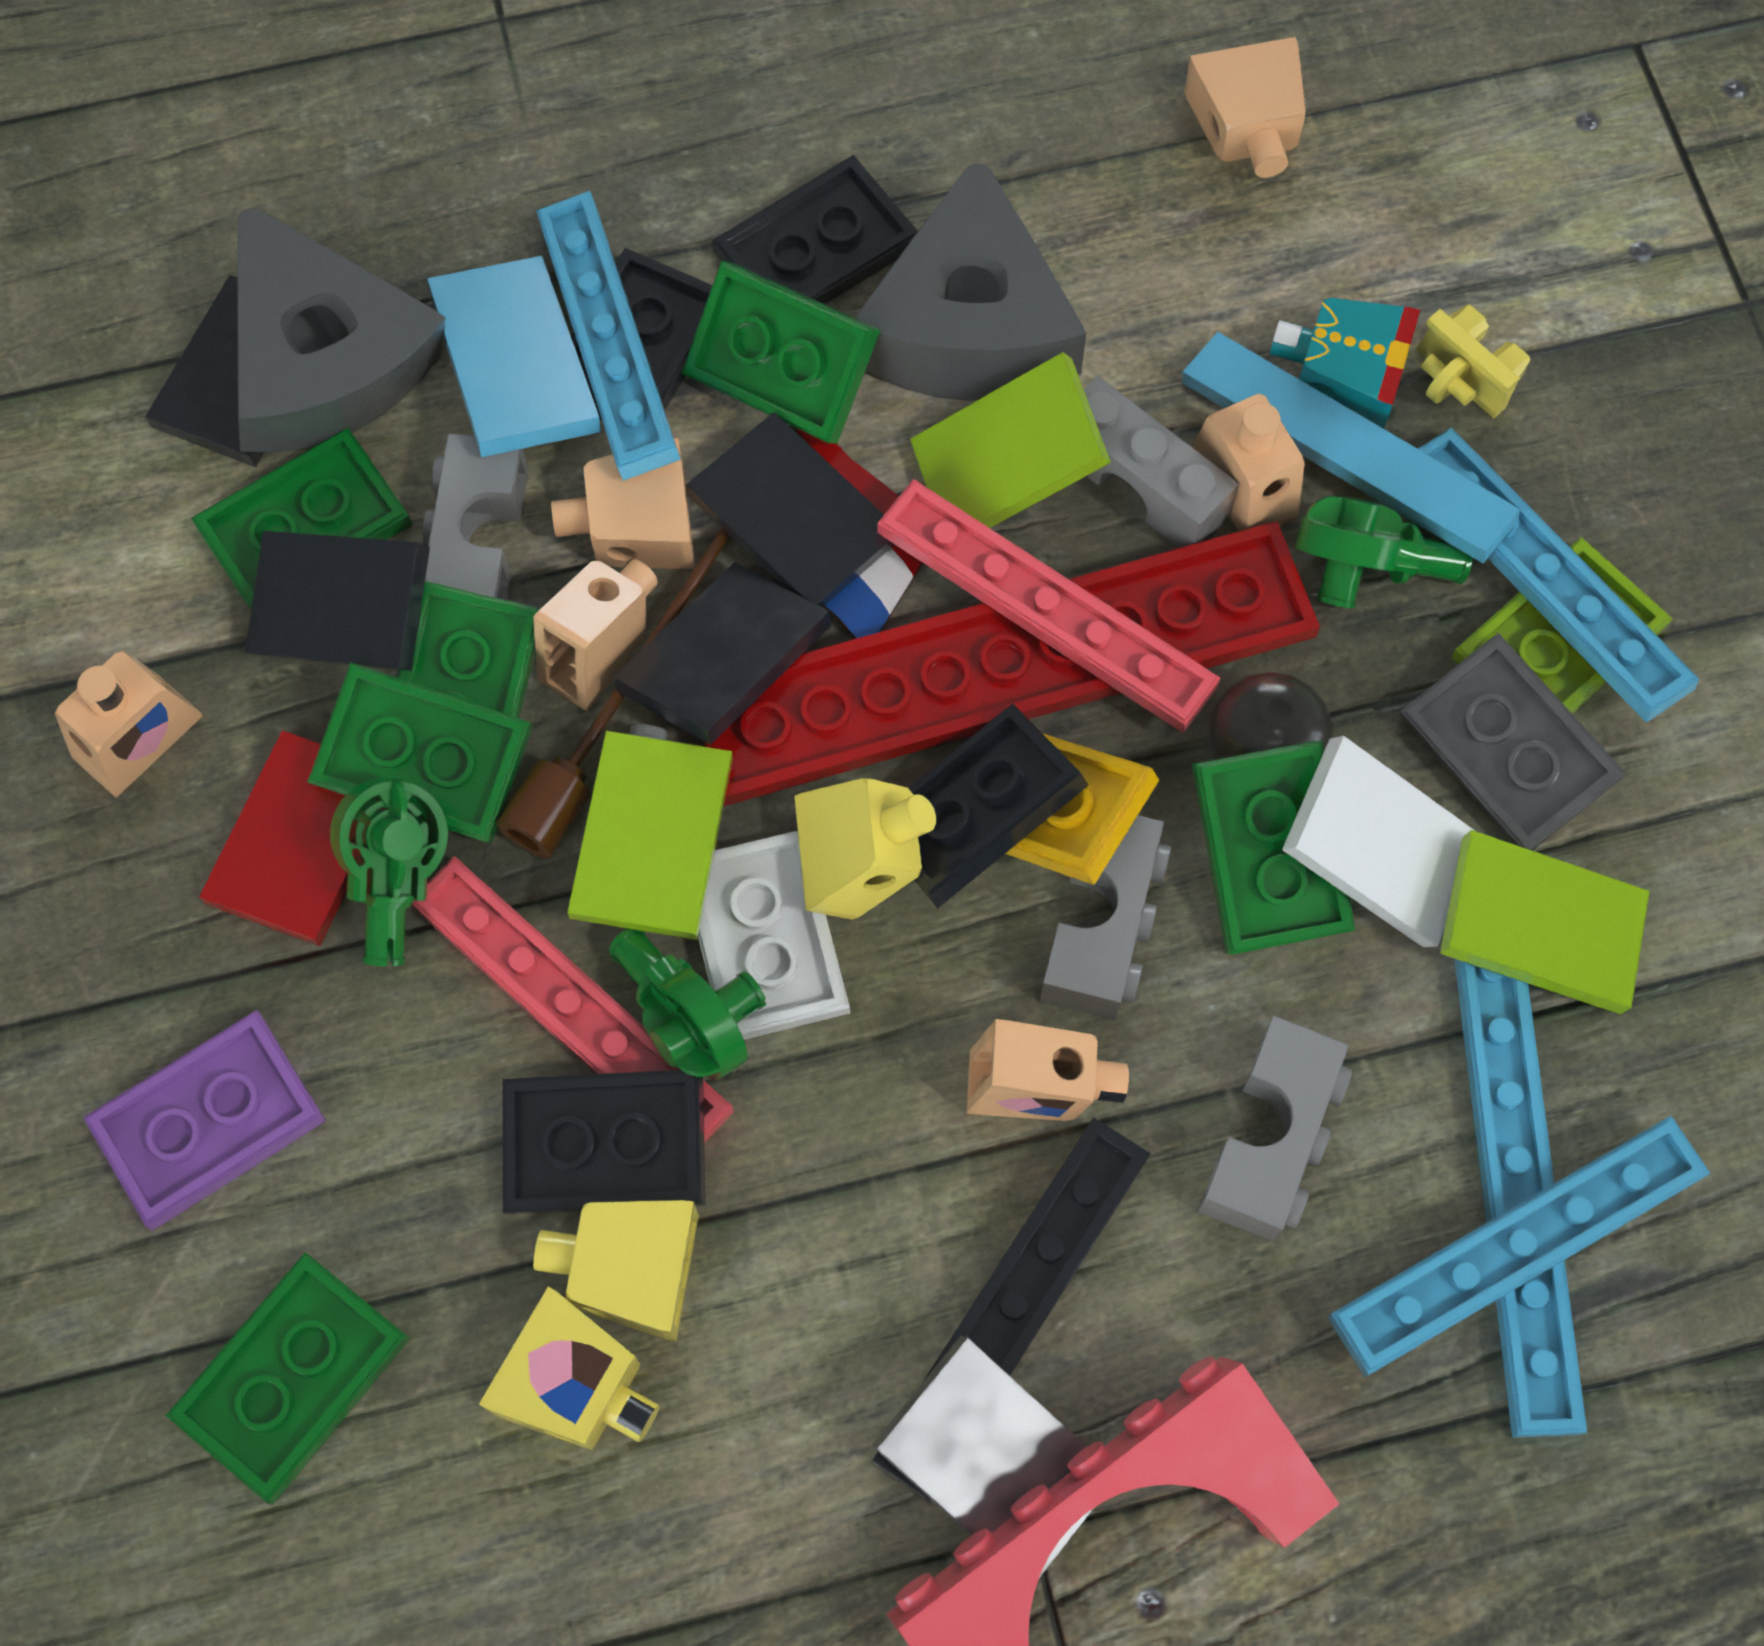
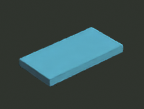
(513, 356)

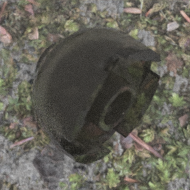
(1267, 714)

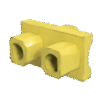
(1465, 366)

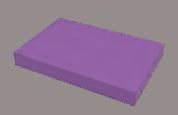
(204, 1120)

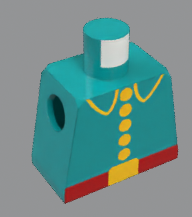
(1352, 353)

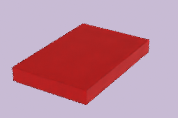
(280, 851)

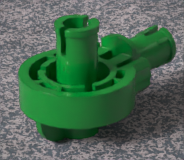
(1372, 536)
(397, 859)
(683, 1013)

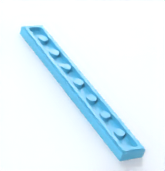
(1514, 1166)

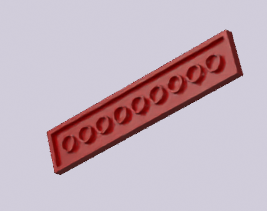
(967, 666)

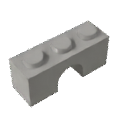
(1180, 487)
(468, 496)
(1093, 965)
(1298, 1077)

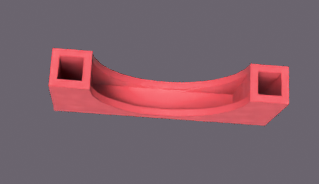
(1205, 1436)

